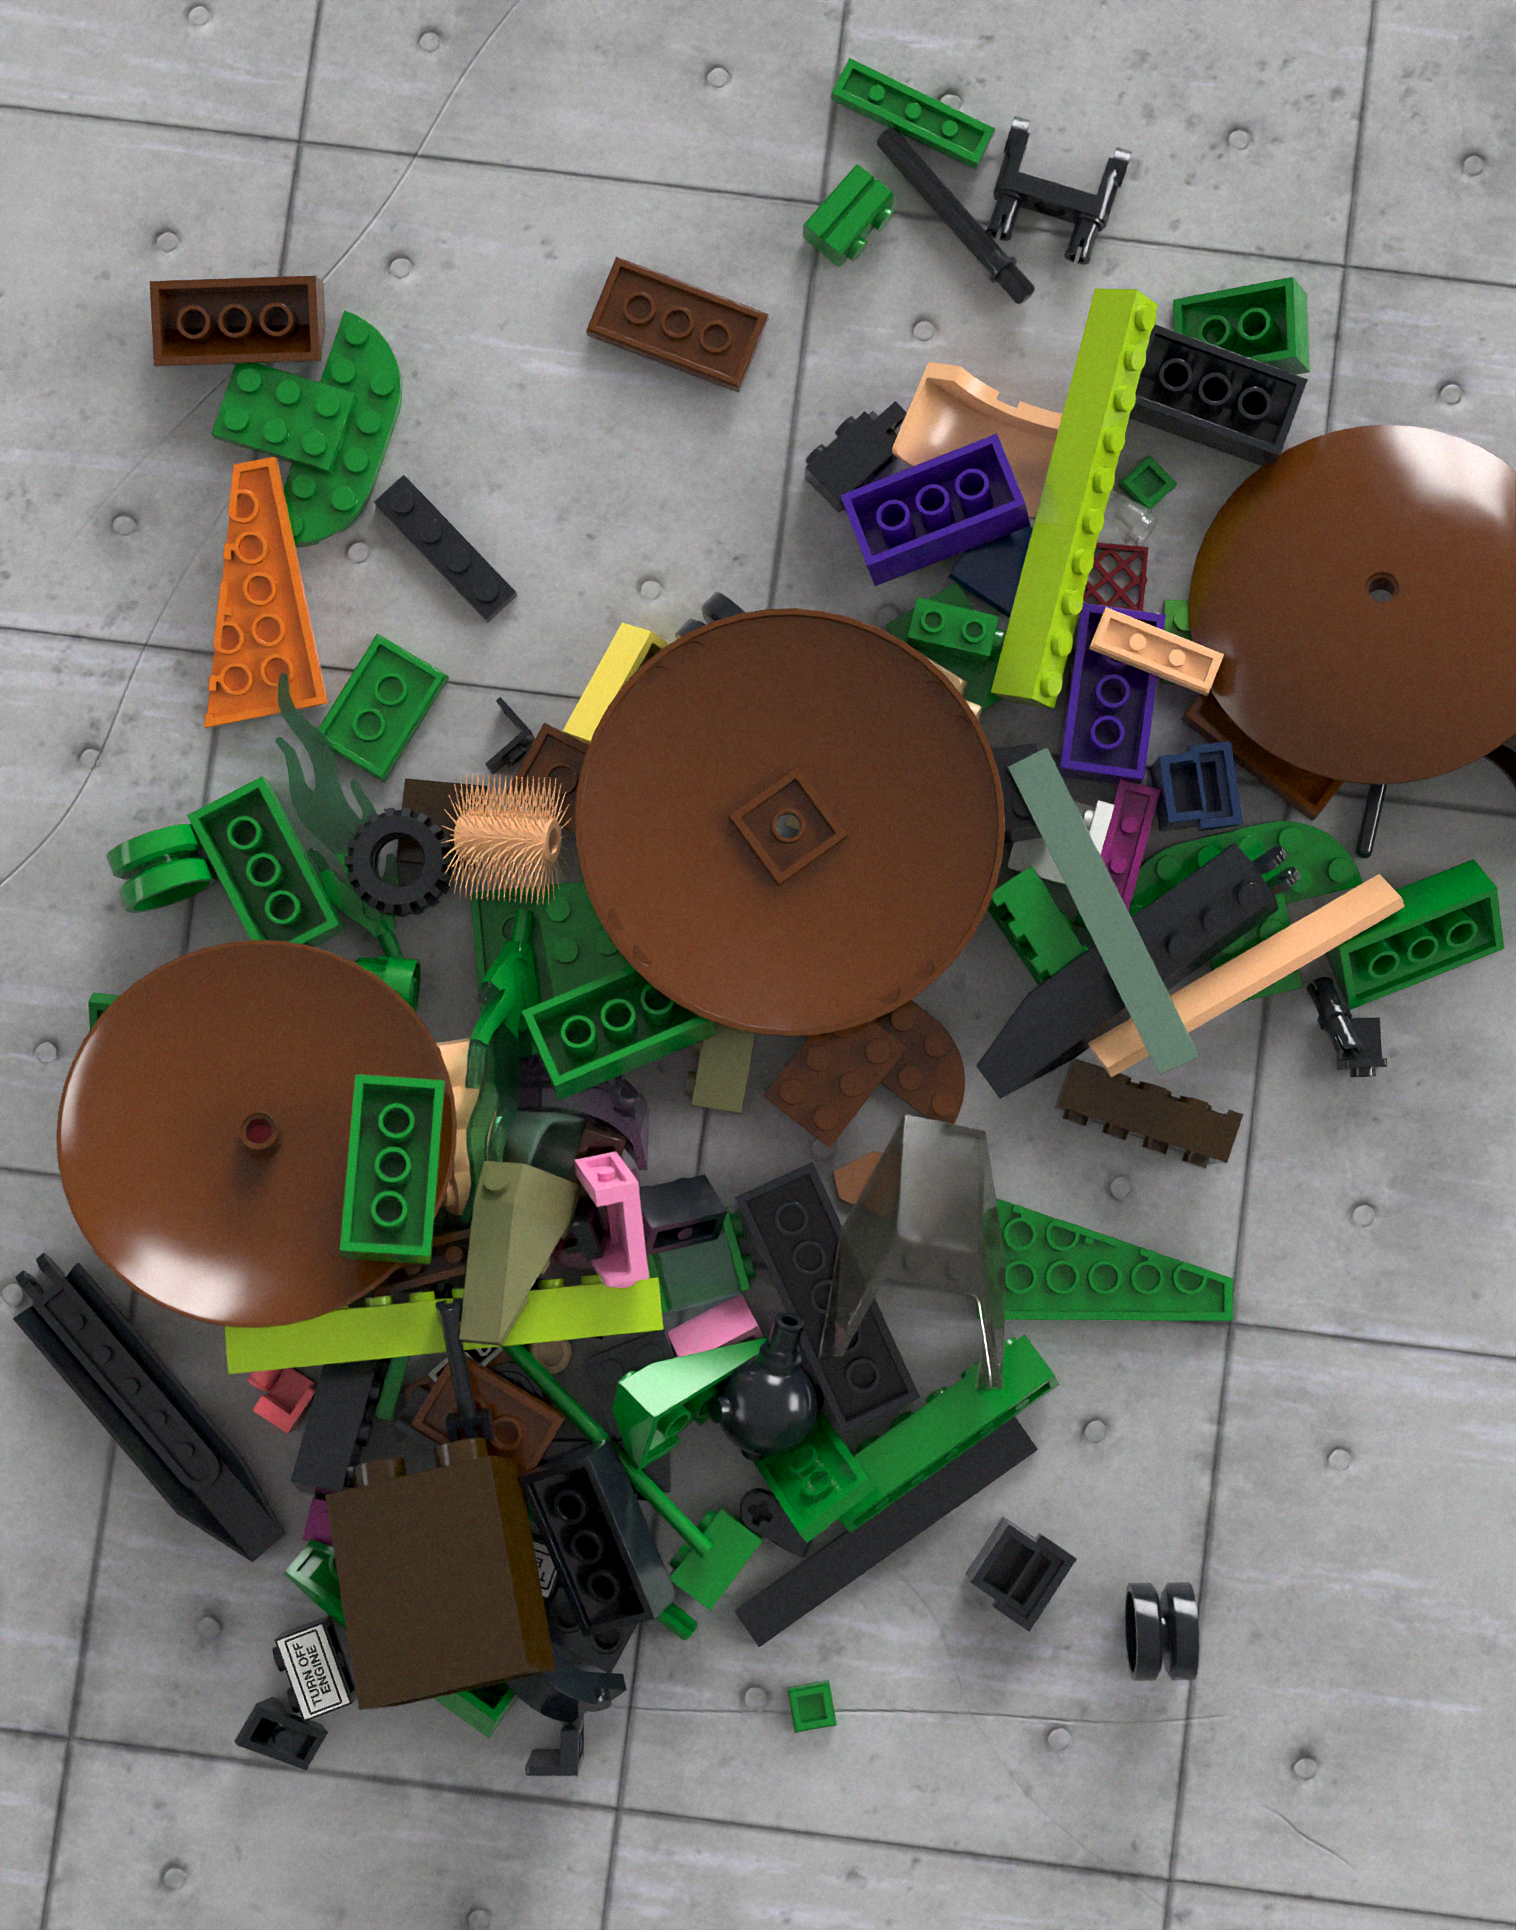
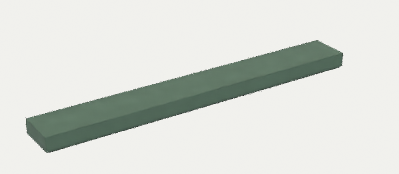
(1103, 911)

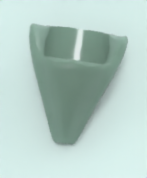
(544, 1141)

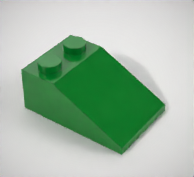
(1252, 320)

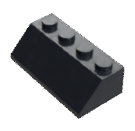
(1216, 397)
(598, 1538)

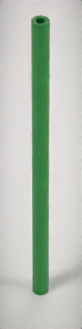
(595, 1433)

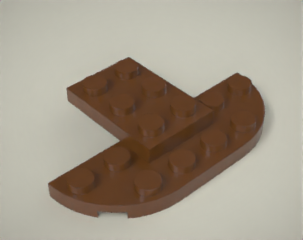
(842, 1069)

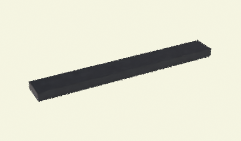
(859, 1551)

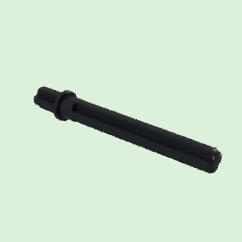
(956, 216)

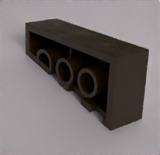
(1147, 1113)

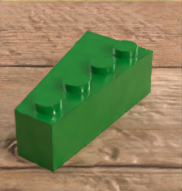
(1034, 925)

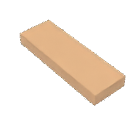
(1156, 651)

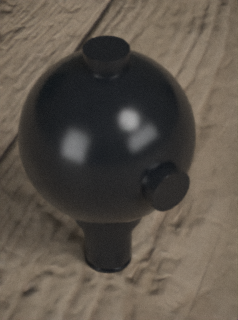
(770, 1398)

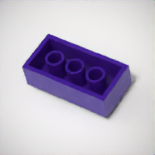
(936, 509)
(1106, 708)

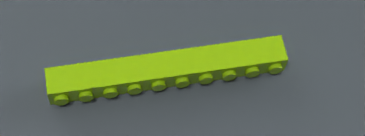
(1075, 497)
(413, 1327)

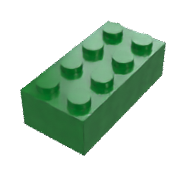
(265, 867)
(608, 1030)
(392, 1169)

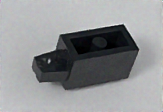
(856, 454)

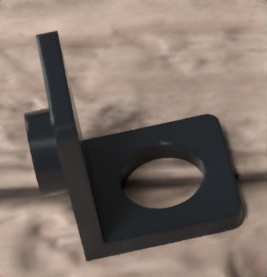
(515, 749)

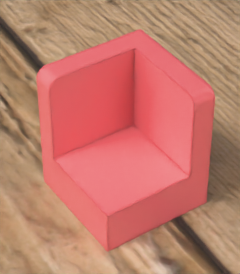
(287, 1400)

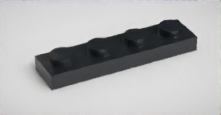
(445, 548)

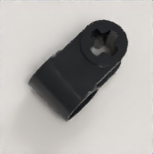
(776, 1525)

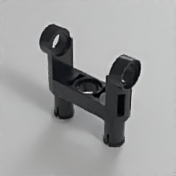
(1022, 190)

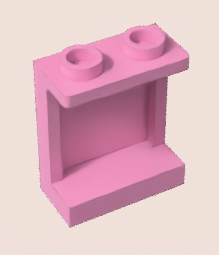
(613, 1185)

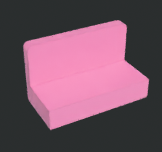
(716, 1328)

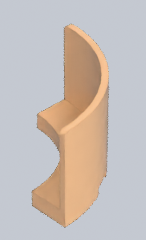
(959, 409)

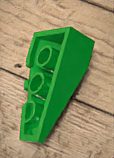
(671, 1395)

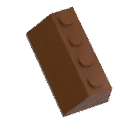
(237, 320)

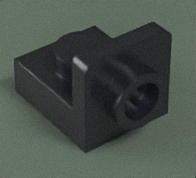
(1370, 1058)

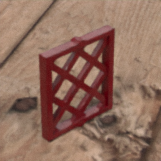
(1139, 580)

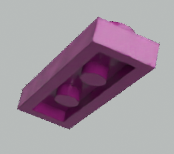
(1128, 834)

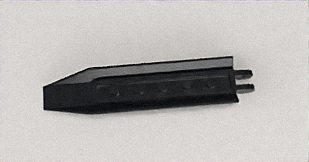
(1180, 934)
(146, 1409)

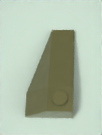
(512, 1235)

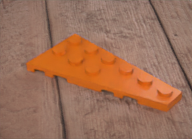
(261, 607)

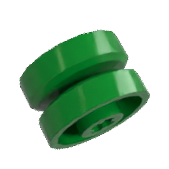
(160, 868)

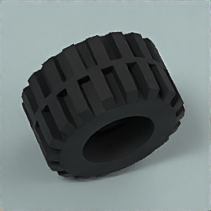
(374, 836)

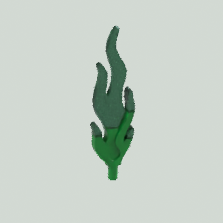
(333, 820)
(496, 1050)

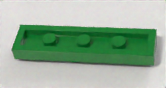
(912, 113)

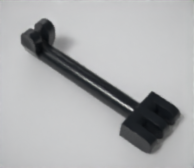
(467, 1416)

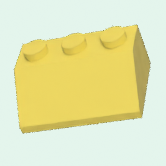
(624, 656)

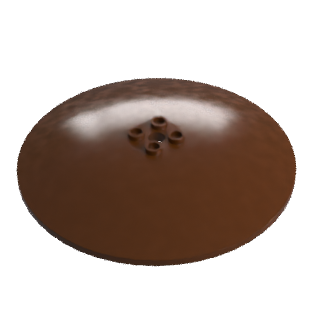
(808, 724)

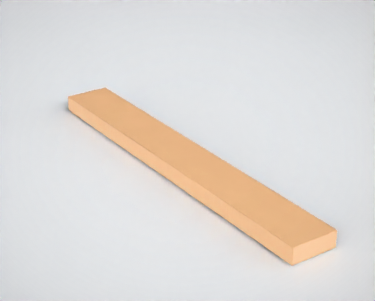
(1259, 967)

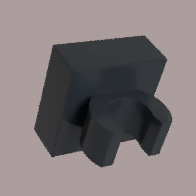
(589, 1232)

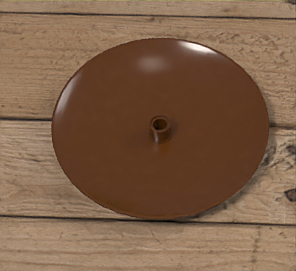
(1322, 665)
(165, 1112)

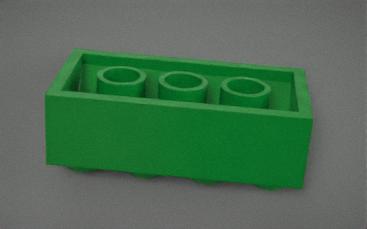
(1443, 926)

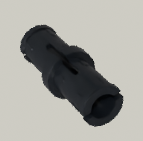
(1334, 1018)

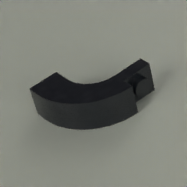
(568, 1690)

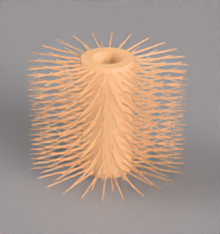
(507, 838)

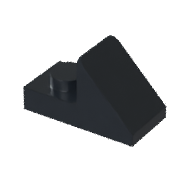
(281, 1734)

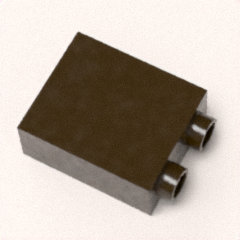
(438, 1577)

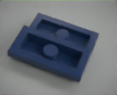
(994, 569)

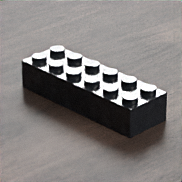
(799, 1246)

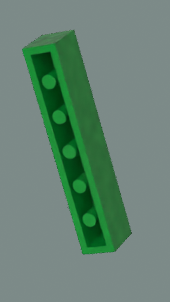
(947, 1428)

